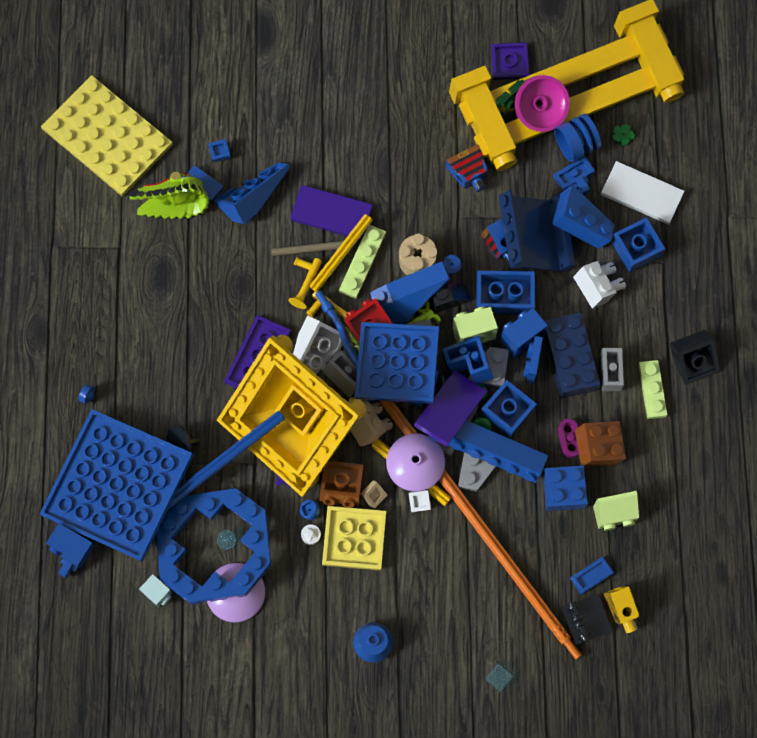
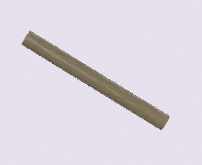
(306, 248)

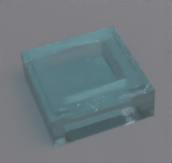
(498, 677)

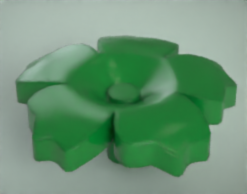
(623, 134)

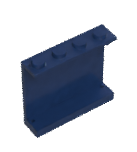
(531, 236)

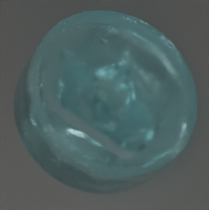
(226, 540)

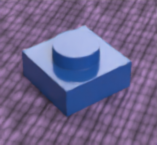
(219, 150)

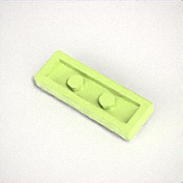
(652, 389)

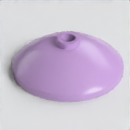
(417, 475)
(238, 608)

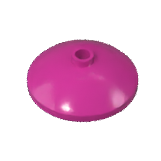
(553, 101)

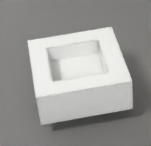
(419, 500)

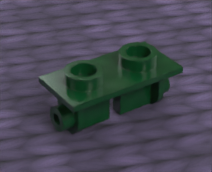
(507, 100)

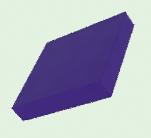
(509, 61)

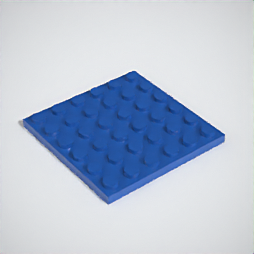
(116, 485)

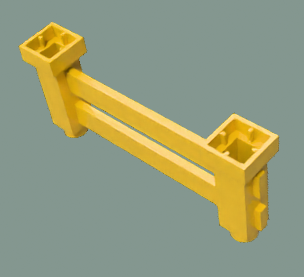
(642, 41)

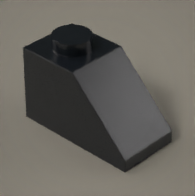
(450, 296)

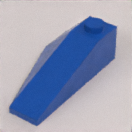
(247, 200)
(408, 294)

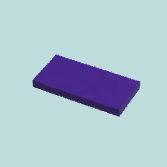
(328, 211)
(251, 347)
(450, 408)

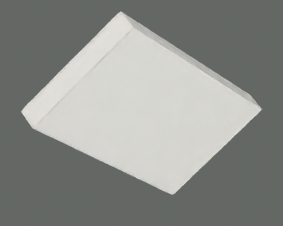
(642, 192)

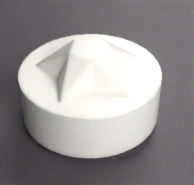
(310, 534)

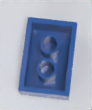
(505, 291)

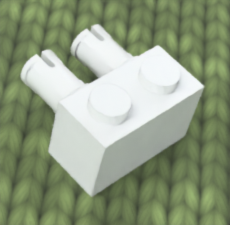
(595, 284)

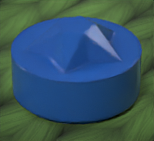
(452, 263)
(86, 394)
(309, 509)

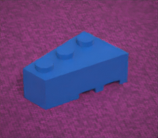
(582, 219)

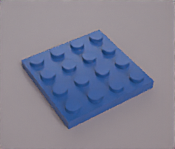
(397, 362)

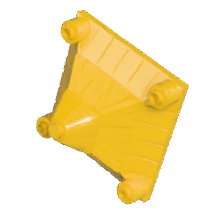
(313, 414)

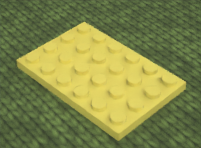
(107, 135)

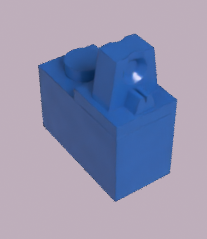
(73, 548)

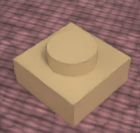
(373, 494)

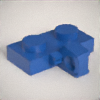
(576, 175)

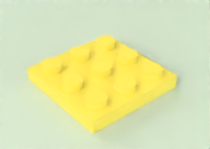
(354, 538)

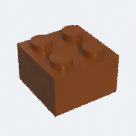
(600, 444)

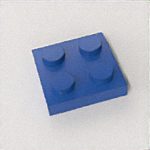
(531, 365)

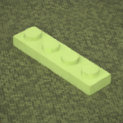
(362, 261)

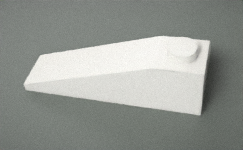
(316, 344)

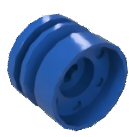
(577, 137)

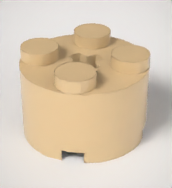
(417, 246)

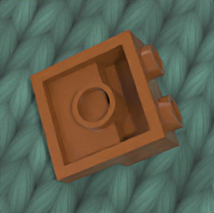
(341, 483)

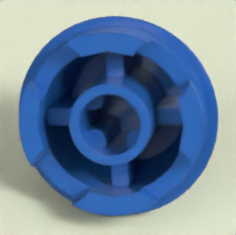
(373, 642)

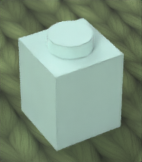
(156, 591)

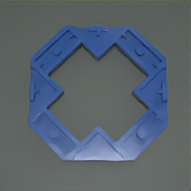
(216, 587)

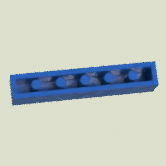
(499, 451)

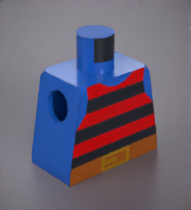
(469, 168)
(494, 237)

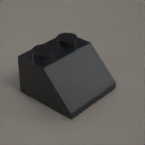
(695, 356)

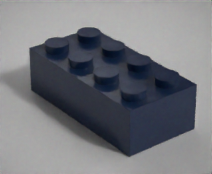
(571, 355)

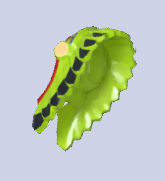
(175, 197)

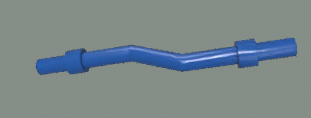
(328, 308)

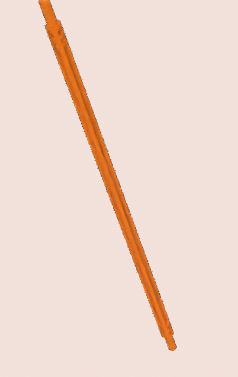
(492, 542)

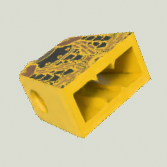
(618, 600)

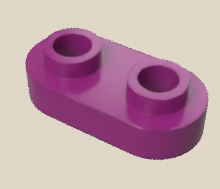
(568, 439)

